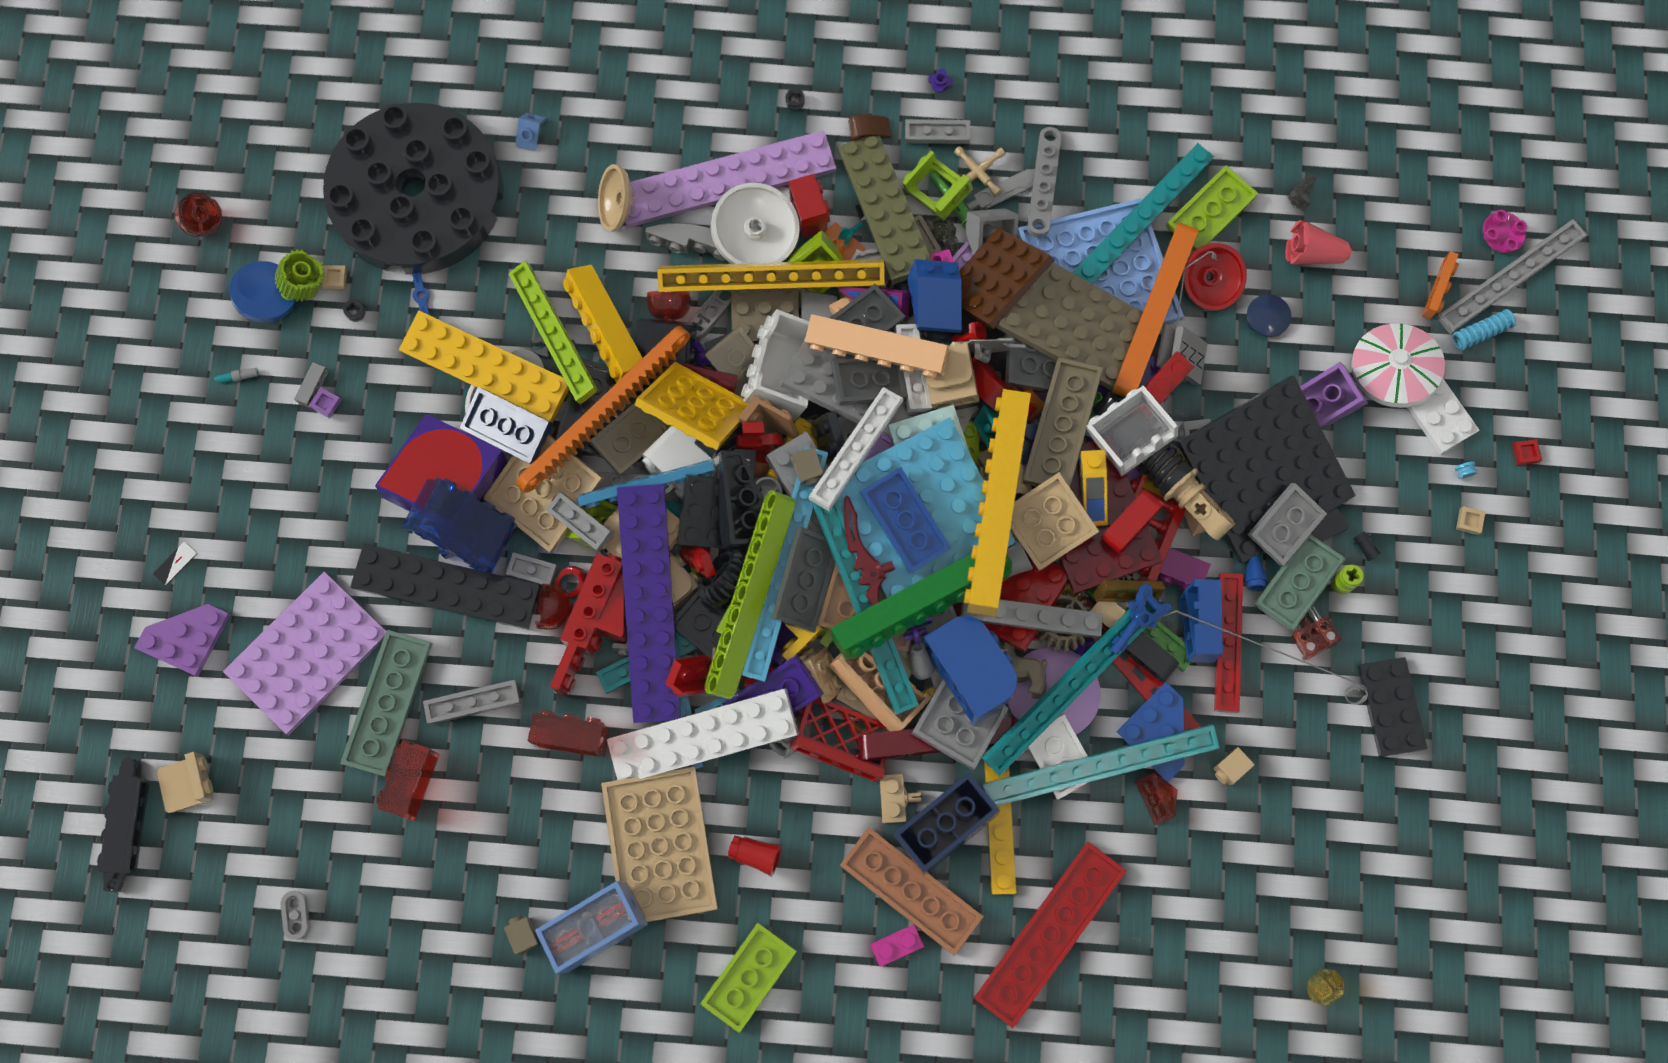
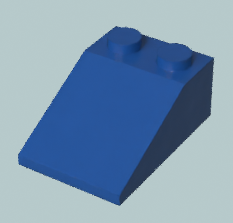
(936, 295)

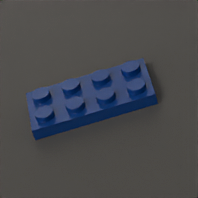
(905, 520)

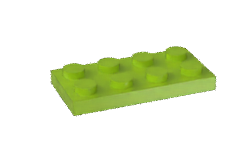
(1214, 206)
(748, 977)

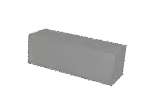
(311, 384)

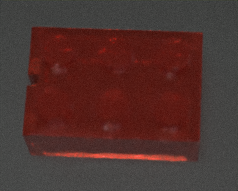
(568, 734)
(407, 780)

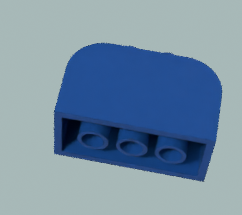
(972, 666)

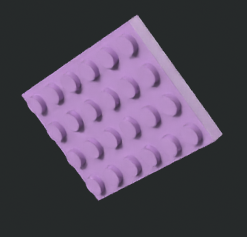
(306, 653)

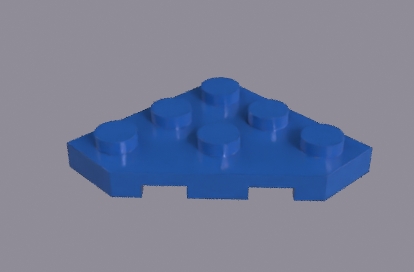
(1157, 718)

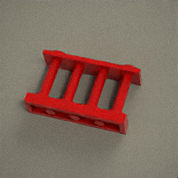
(1166, 528)

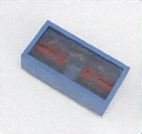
(591, 927)

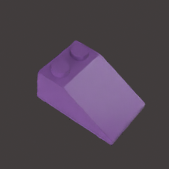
(1333, 395)

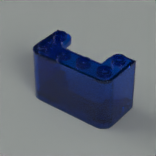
(460, 524)

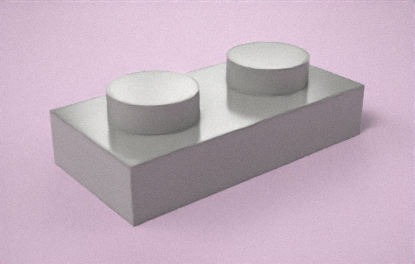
(531, 569)

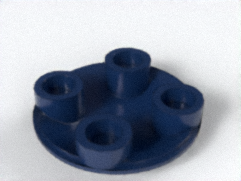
(1269, 315)

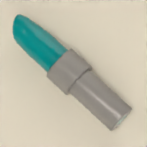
(237, 375)

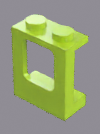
(951, 199)

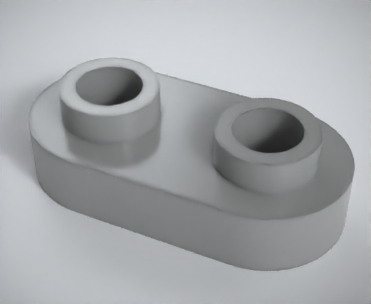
(292, 915)

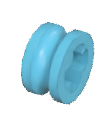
(1466, 470)

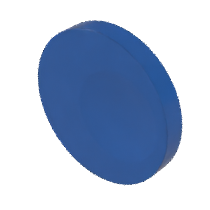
(256, 295)

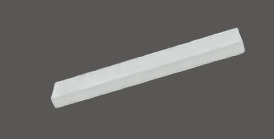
(855, 449)

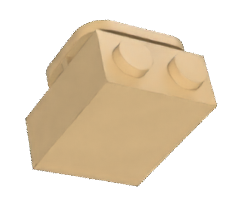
(958, 381)
(683, 584)

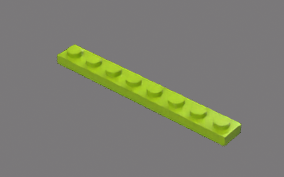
(553, 332)

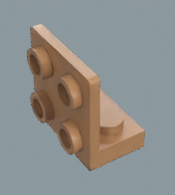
(765, 412)

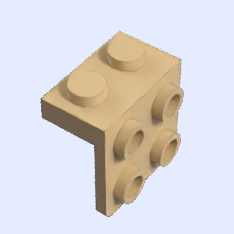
(826, 678)
(185, 783)

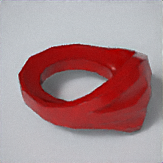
(579, 572)

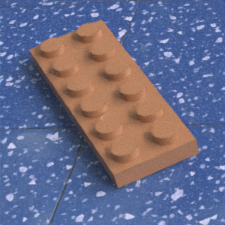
(911, 892)

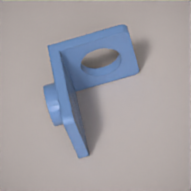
(528, 131)

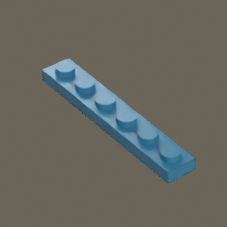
(593, 497)

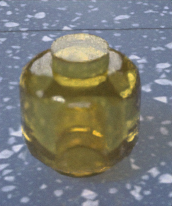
(1325, 987)

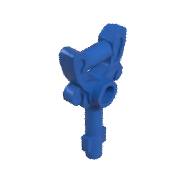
(1140, 616)

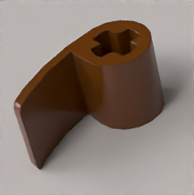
(869, 125)

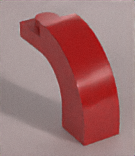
(991, 385)

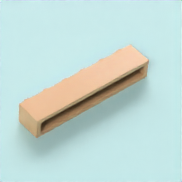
(876, 345)

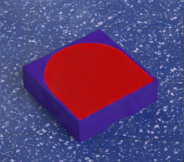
(442, 453)

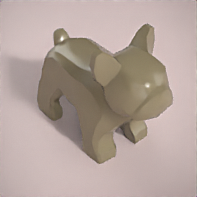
(1028, 669)

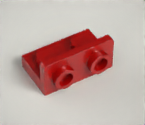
(688, 675)

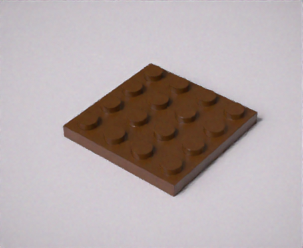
(1000, 276)

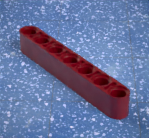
(903, 743)

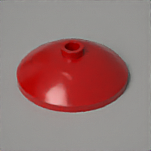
(1226, 279)

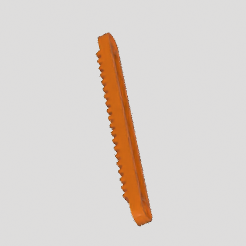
(603, 409)

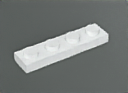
(916, 384)

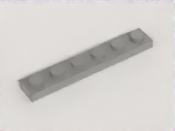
(1043, 618)

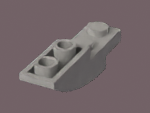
(682, 237)

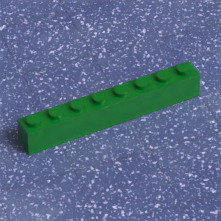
(906, 609)

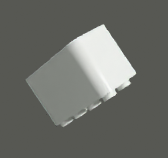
(773, 357)
(674, 451)

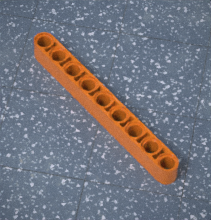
(1155, 310)

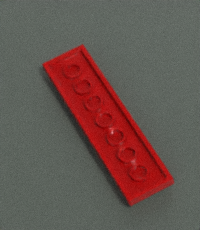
(1049, 934)

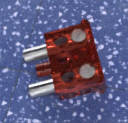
(1320, 641)

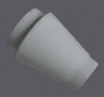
(920, 662)

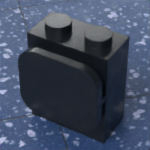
(652, 331)

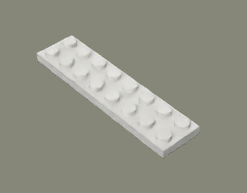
(703, 736)

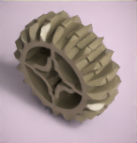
(1074, 640)

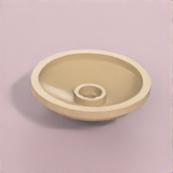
(614, 197)

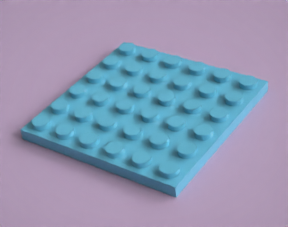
(945, 482)

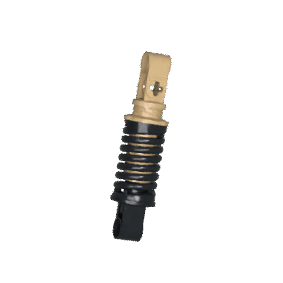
(1178, 482)

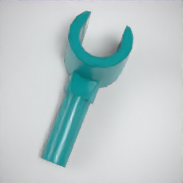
(847, 233)

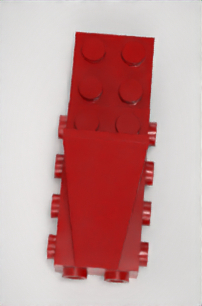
(595, 614)

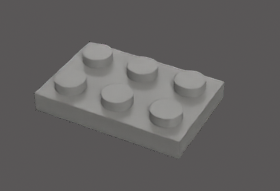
(1287, 524)

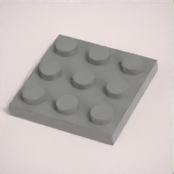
(950, 730)

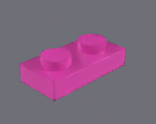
(896, 945)

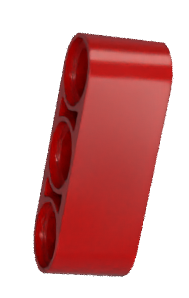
(1132, 521)

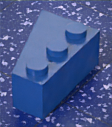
(1203, 602)

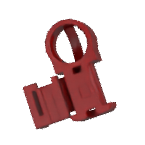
(752, 440)

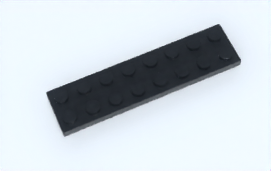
(445, 586)

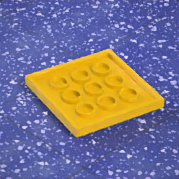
(693, 405)

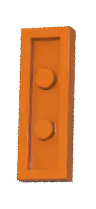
(1441, 285)

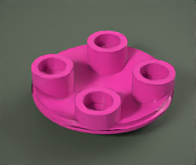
(1504, 231)

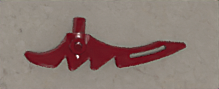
(873, 572)

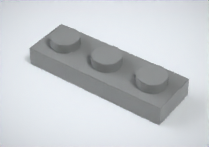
(937, 131)
(579, 521)

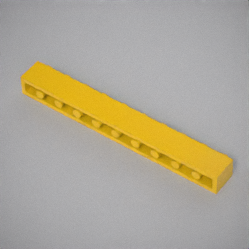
(770, 275)
(998, 504)

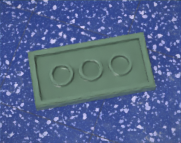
(1299, 582)

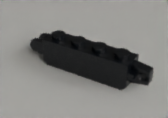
(123, 825)

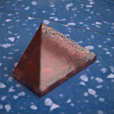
(1158, 797)

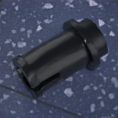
(1366, 545)

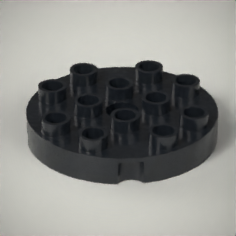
(405, 145)

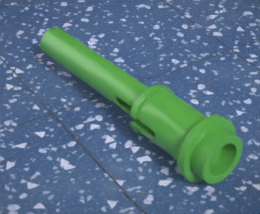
(961, 209)

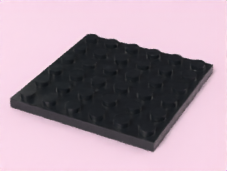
(1258, 453)

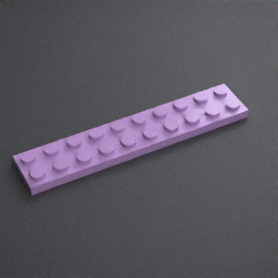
(708, 181)

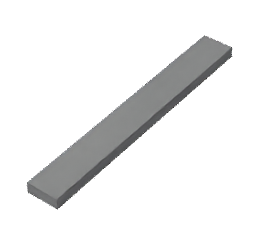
(1511, 276)

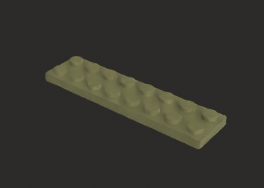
(884, 205)

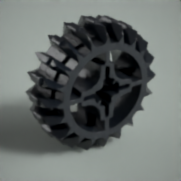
(721, 586)

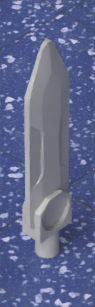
(1010, 187)

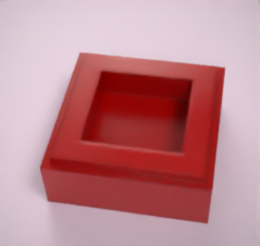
(1527, 452)

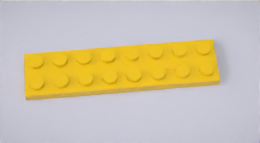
(485, 366)

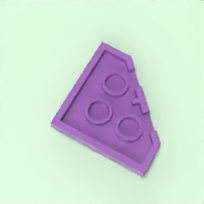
(185, 638)

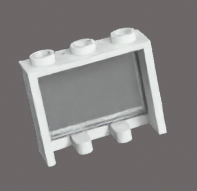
(1132, 430)

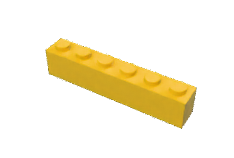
(602, 320)

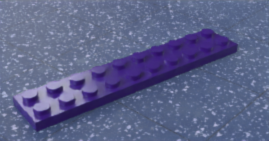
(648, 601)

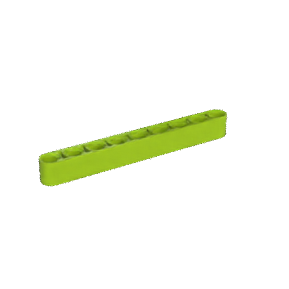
(750, 595)

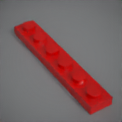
(1229, 663)

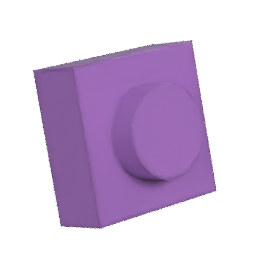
(325, 403)

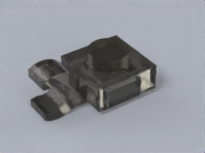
(943, 231)

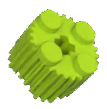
(299, 276)

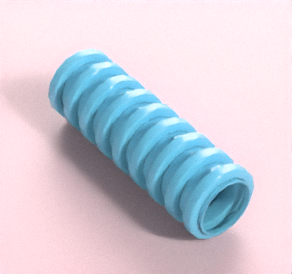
(1484, 329)

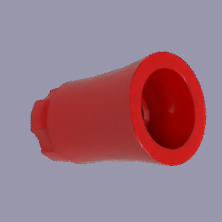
(755, 854)

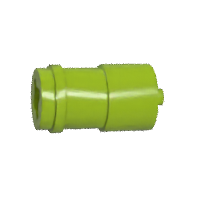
(1347, 579)

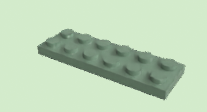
(386, 703)

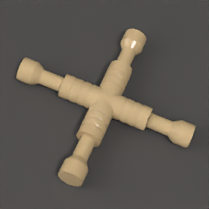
(979, 170)

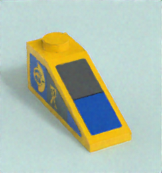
(1094, 485)

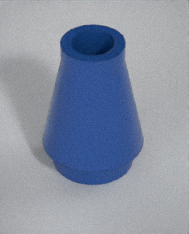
(1255, 575)

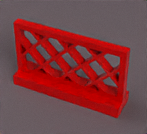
(831, 754)

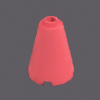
(1315, 246)

